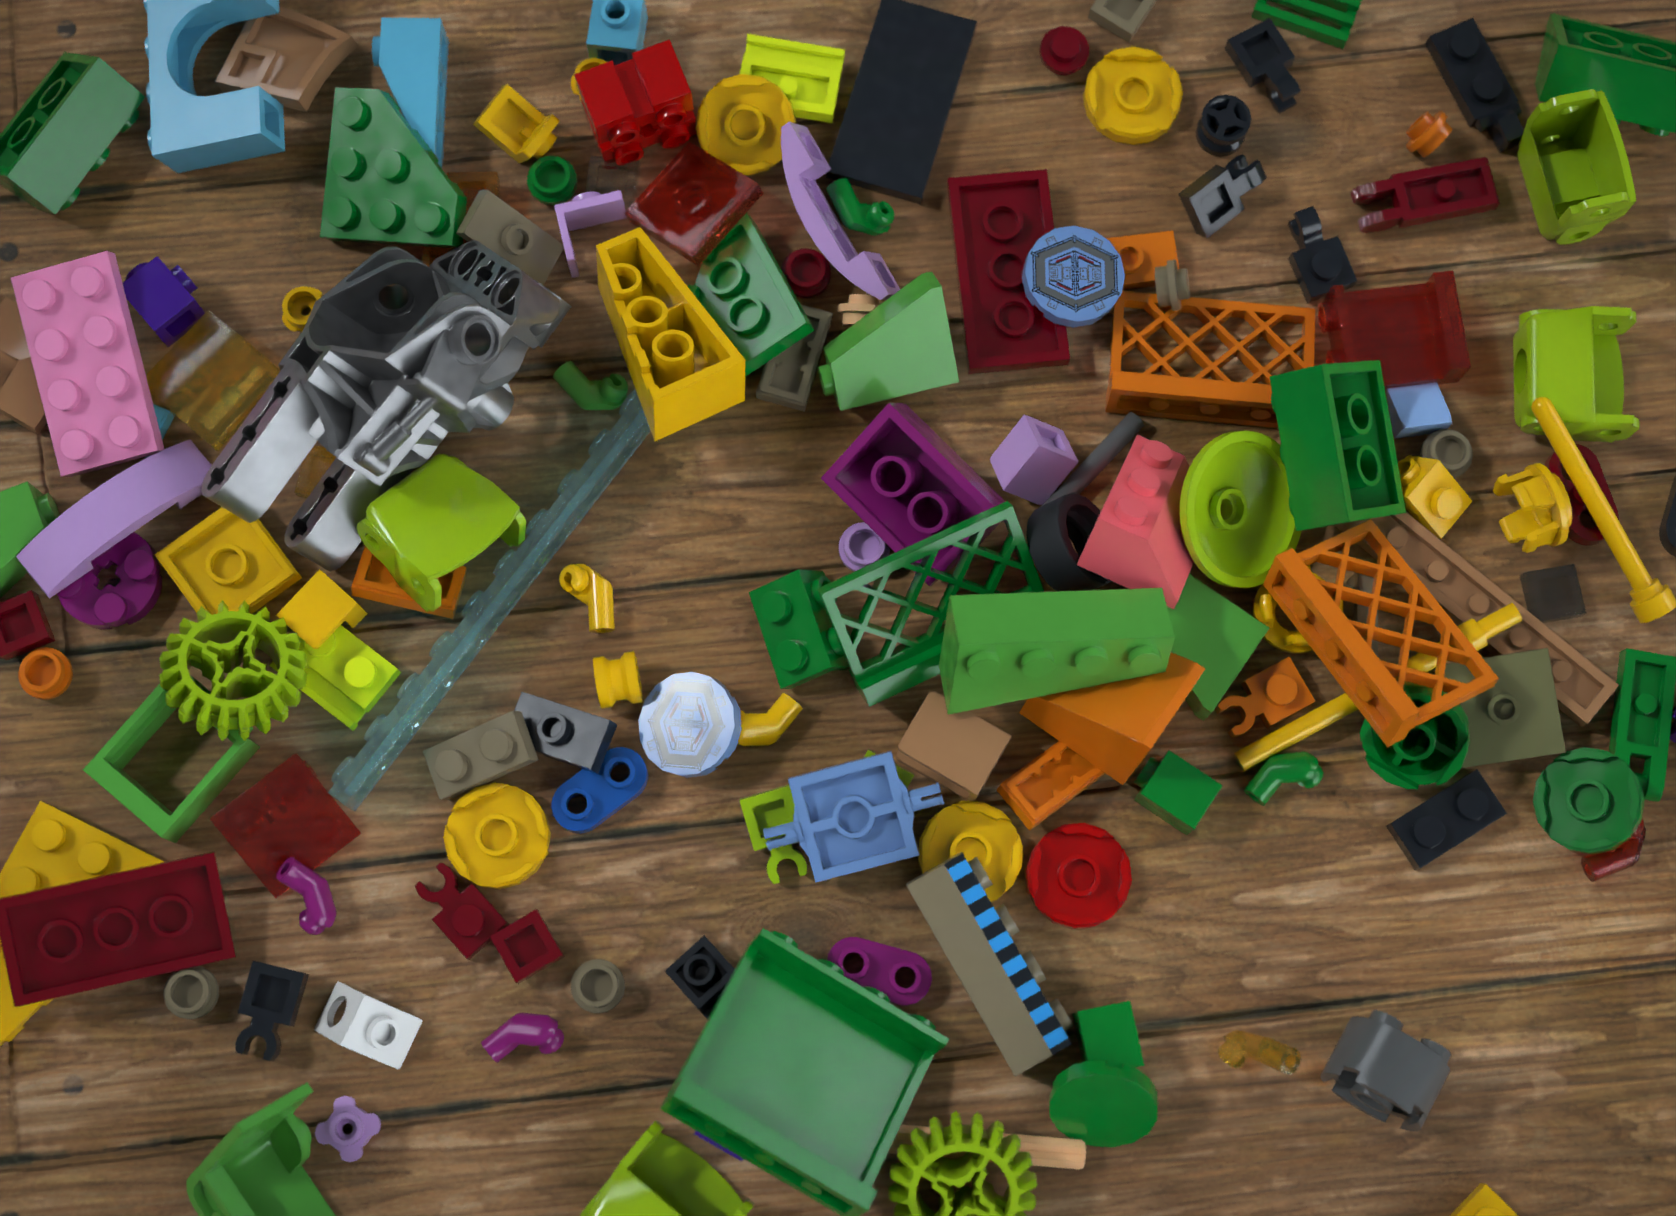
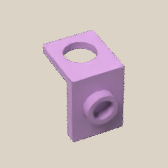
(586, 211)

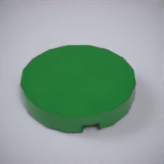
(1588, 800)
(1103, 1103)

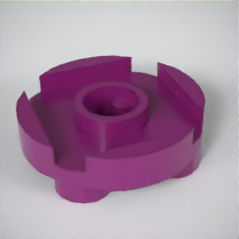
(127, 601)

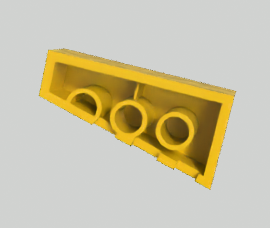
(668, 339)

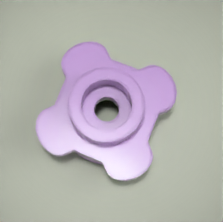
(363, 1125)

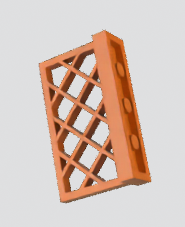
(1200, 397)
(1339, 642)

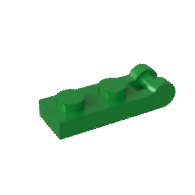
(1644, 715)

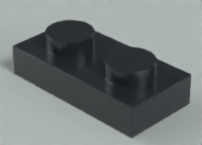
(1446, 819)

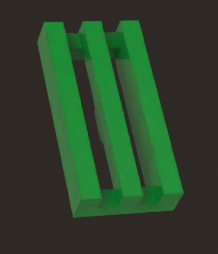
(1334, 11)

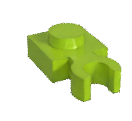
(766, 811)

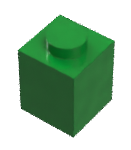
(1175, 791)
(1109, 1035)

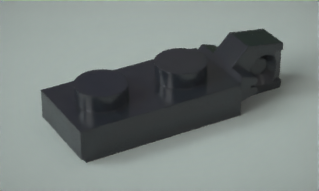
(1477, 82)

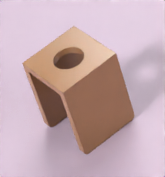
(952, 748)

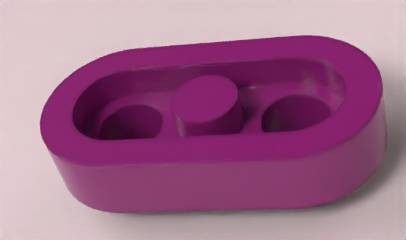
(880, 968)

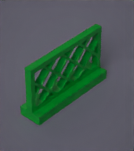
(919, 657)

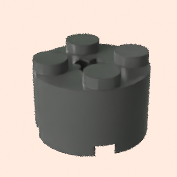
(1387, 1070)

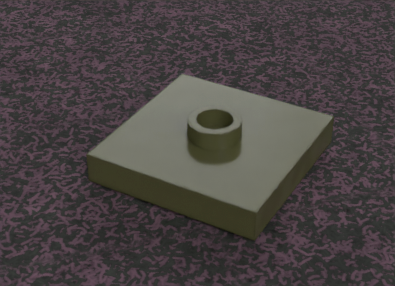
(1516, 715)

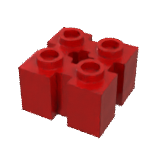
(638, 103)

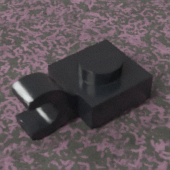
(1265, 57)
(1216, 194)
(1318, 261)

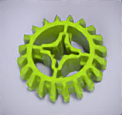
(201, 648)
(981, 1145)

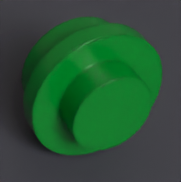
(552, 180)

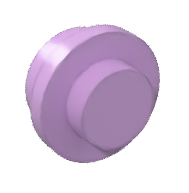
(861, 547)

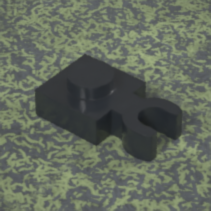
(271, 999)

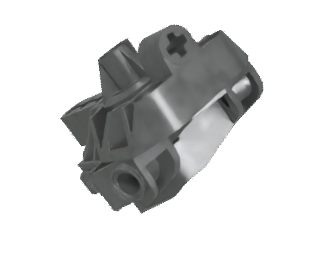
(383, 385)

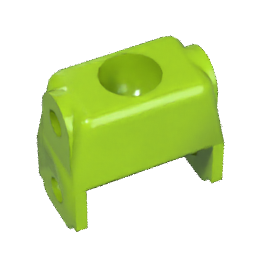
(1575, 166)
(1577, 366)
(437, 524)
(665, 1180)

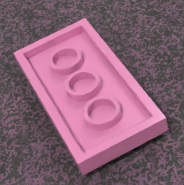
(87, 364)

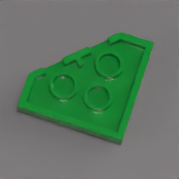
(385, 178)
(750, 296)

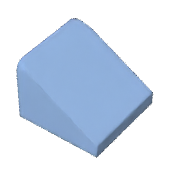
(1417, 410)

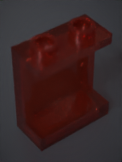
(1406, 327)

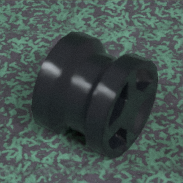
(1228, 114)

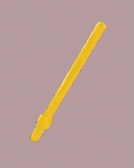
(1341, 706)

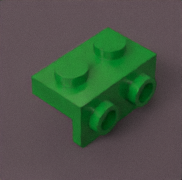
(797, 628)

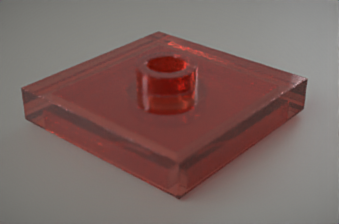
(694, 203)

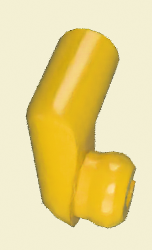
(594, 592)
(768, 727)

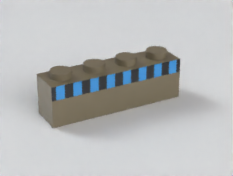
(989, 963)

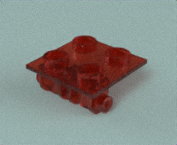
(285, 818)

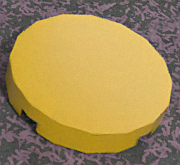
(1132, 95)
(743, 122)
(976, 832)
(497, 836)

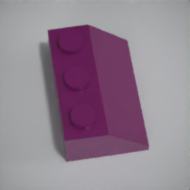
(909, 484)

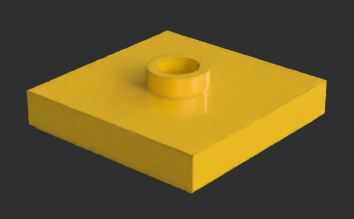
(228, 563)

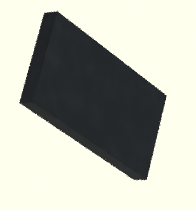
(901, 99)

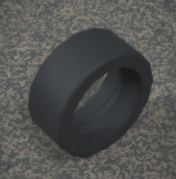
(1050, 545)

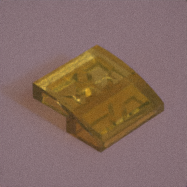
(211, 379)

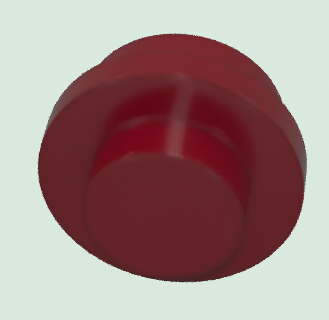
(1064, 50)
(806, 272)

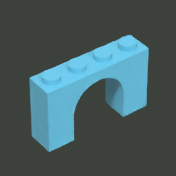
(204, 130)

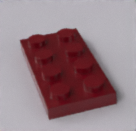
(992, 232)
(114, 928)

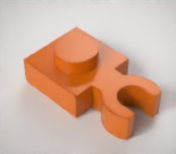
(1271, 695)

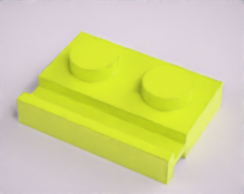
(802, 70)
(346, 676)

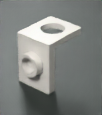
(368, 1026)

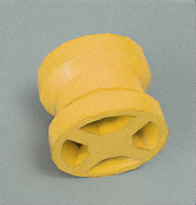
(617, 679)

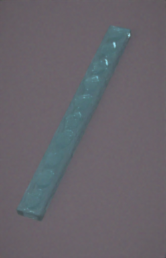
(488, 609)

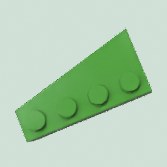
(1049, 643)

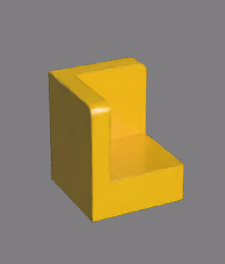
(320, 610)

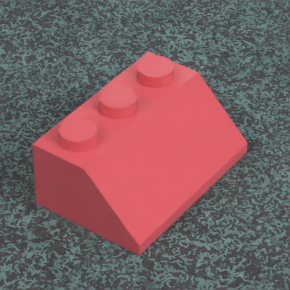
(1139, 527)

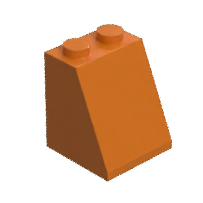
(1117, 720)

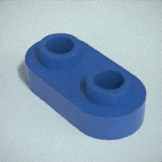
(602, 793)

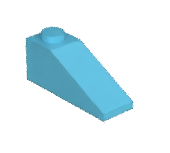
(415, 68)

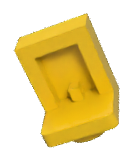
(517, 125)
(1431, 494)

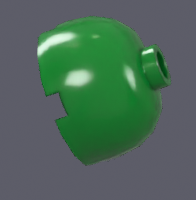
(1428, 752)

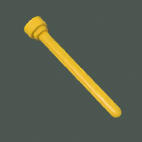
(1649, 597)

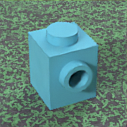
(616, 29)

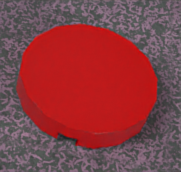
(1078, 876)

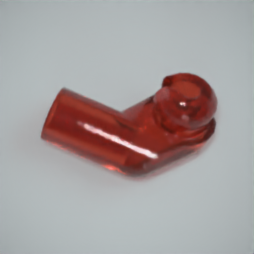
(1624, 856)

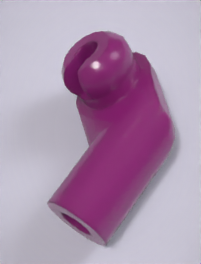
(317, 896)
(526, 1030)

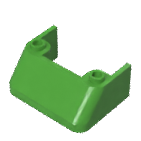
(260, 1167)

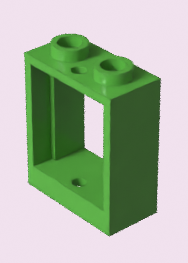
(109, 762)

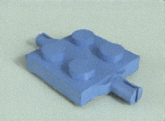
(853, 816)

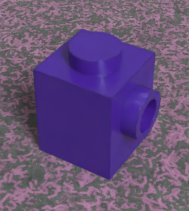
(163, 299)

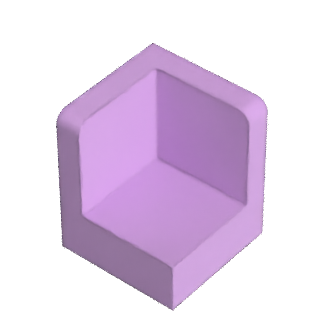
(1033, 460)

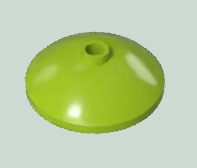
(1237, 509)

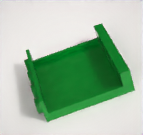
(804, 1073)

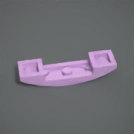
(802, 166)
(112, 513)

